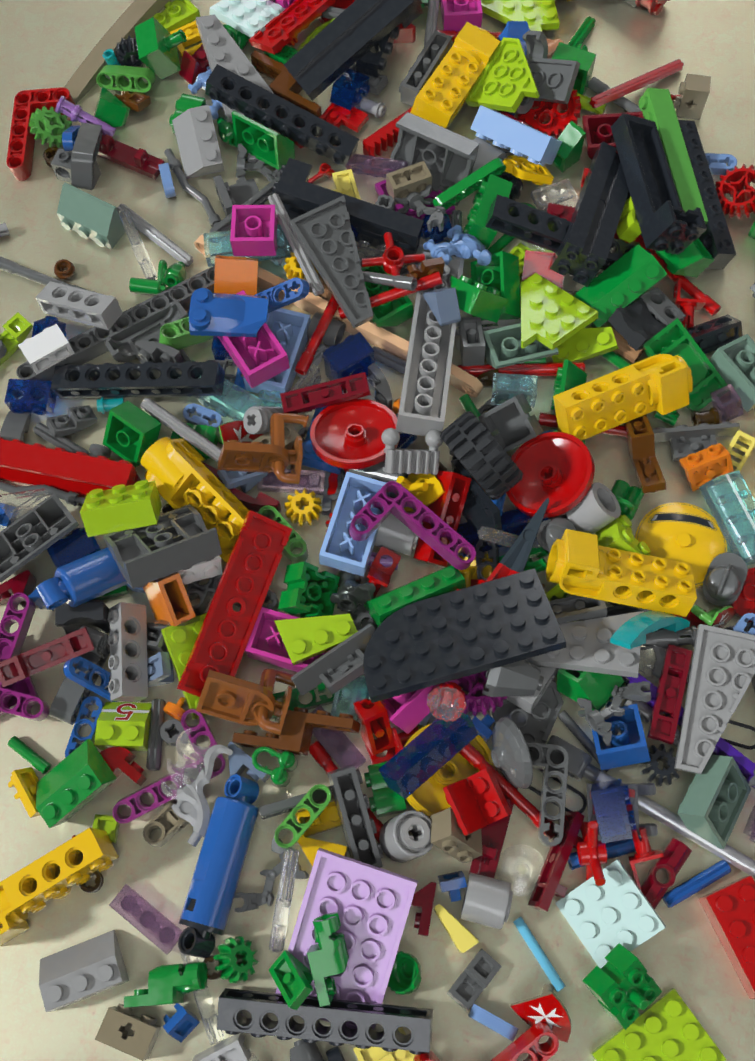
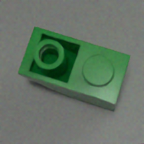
(571, 146)

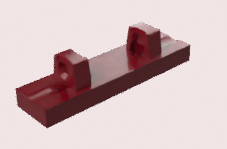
(129, 157)
(325, 394)
(669, 694)
(492, 843)
(555, 863)

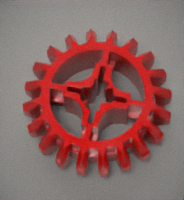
(737, 185)

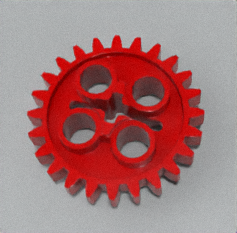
(550, 112)

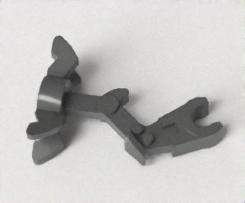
(260, 167)
(416, 202)
(597, 719)
(254, 900)

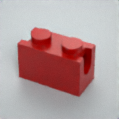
(374, 720)

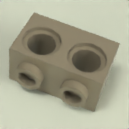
(407, 180)

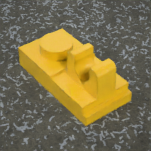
(25, 783)
(326, 821)

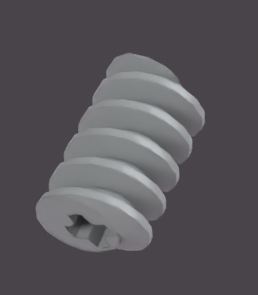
(257, 418)

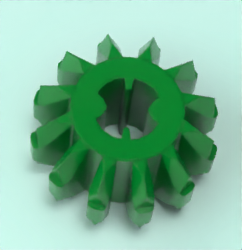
(235, 951)

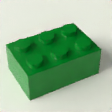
(482, 202)

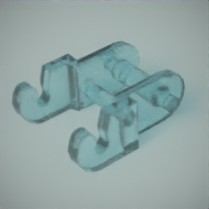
(270, 398)

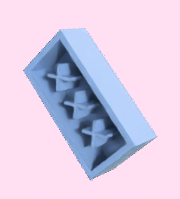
(515, 135)
(291, 332)
(338, 547)

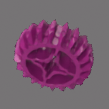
(475, 699)

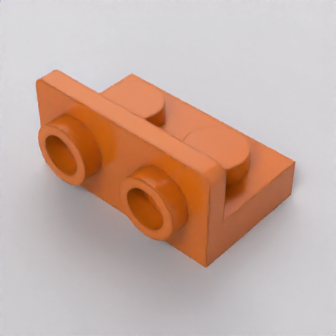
(706, 465)

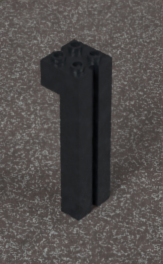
(347, 41)
(652, 188)
(367, 218)
(594, 218)

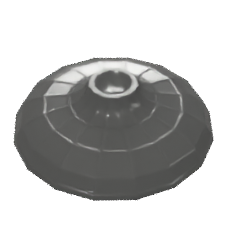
(511, 753)

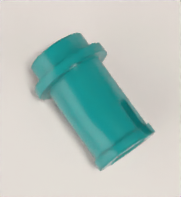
(110, 57)
(105, 405)

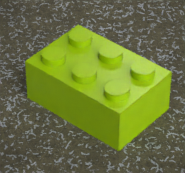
(121, 508)

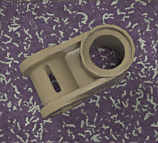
(166, 823)

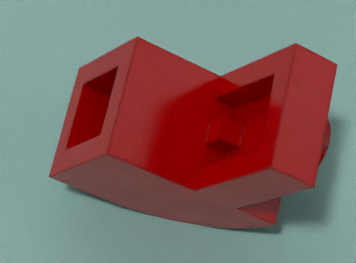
(119, 761)

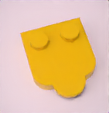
(526, 170)

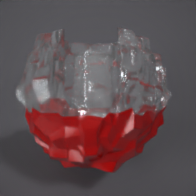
(446, 701)

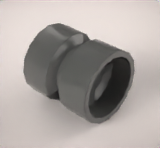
(334, 332)

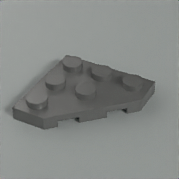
(537, 725)

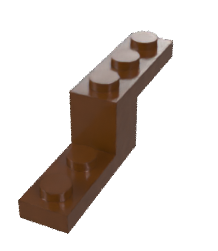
(283, 84)
(642, 455)
(298, 731)

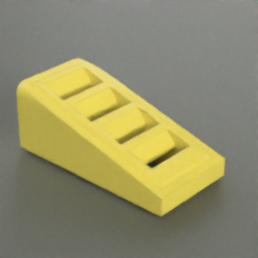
(746, 439)
(458, 933)

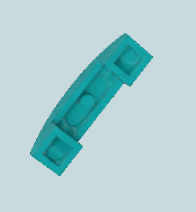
(634, 631)

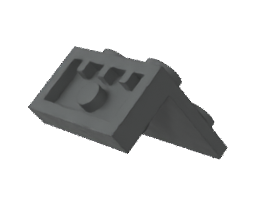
(234, 194)

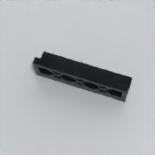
(716, 333)
(478, 507)

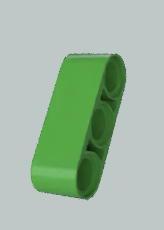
(118, 82)
(177, 335)
(295, 539)
(308, 804)

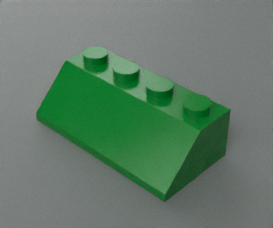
(621, 283)
(434, 584)

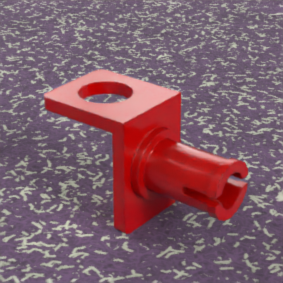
(686, 305)
(380, 574)
(399, 740)
(643, 852)

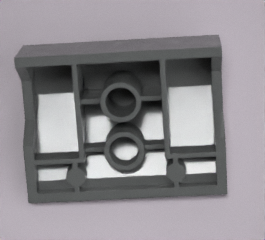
(446, 153)
(33, 534)
(163, 548)

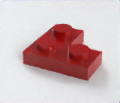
(340, 116)

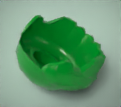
(405, 974)

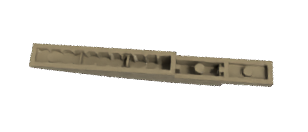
(86, 74)

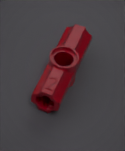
(673, 860)

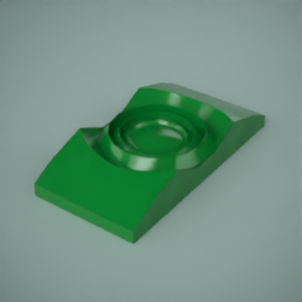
(676, 340)

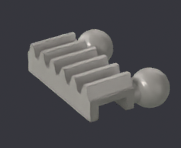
(411, 460)

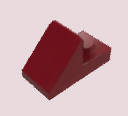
(193, 65)
(21, 583)
(424, 899)

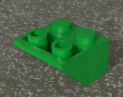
(689, 262)
(477, 300)
(567, 378)
(588, 685)

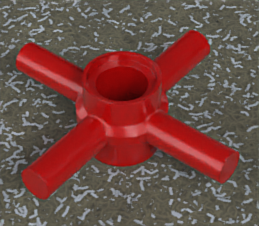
(393, 258)
(592, 852)

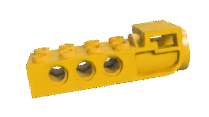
(455, 76)
(646, 386)
(186, 480)
(620, 575)
(50, 878)

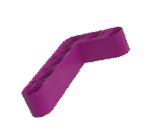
(413, 522)
(16, 641)
(134, 799)

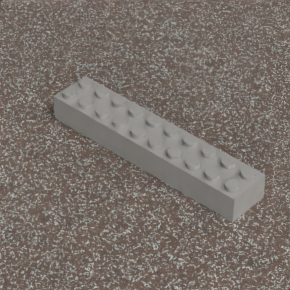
(428, 363)

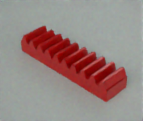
(382, 138)

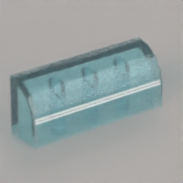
(733, 511)

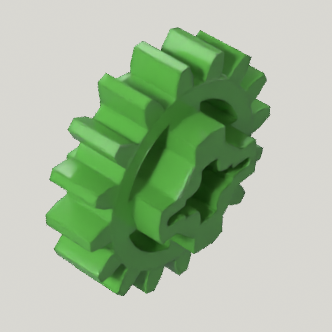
(48, 126)

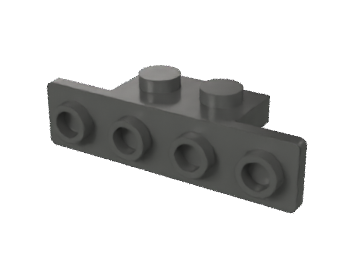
(692, 439)
(337, 666)

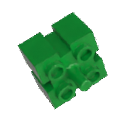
(308, 591)
(622, 986)

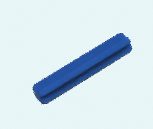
(696, 883)

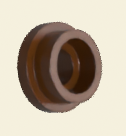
(62, 265)

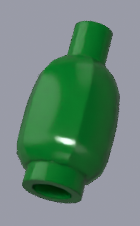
(226, 131)
(175, 274)

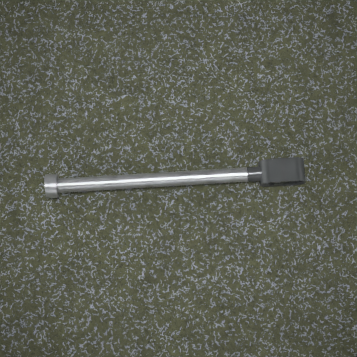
(580, 767)

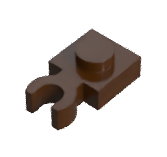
(135, 101)
(426, 268)

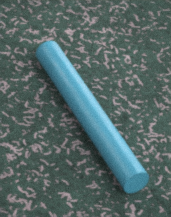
(539, 954)

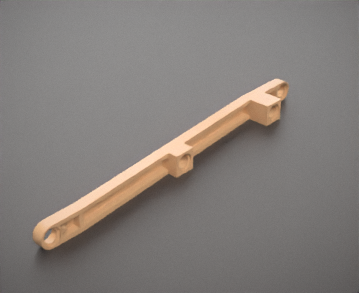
(374, 335)

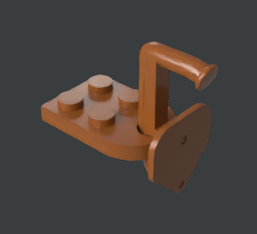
(267, 457)
(246, 701)

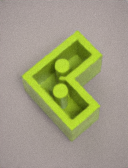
(619, 535)

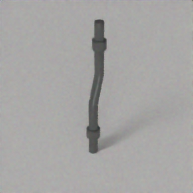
(176, 168)
(70, 497)

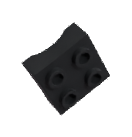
(635, 324)
(91, 614)

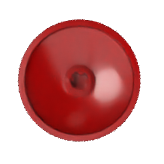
(351, 433)
(552, 468)

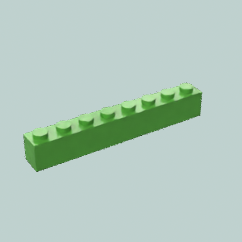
(658, 107)

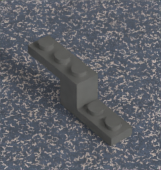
(585, 608)

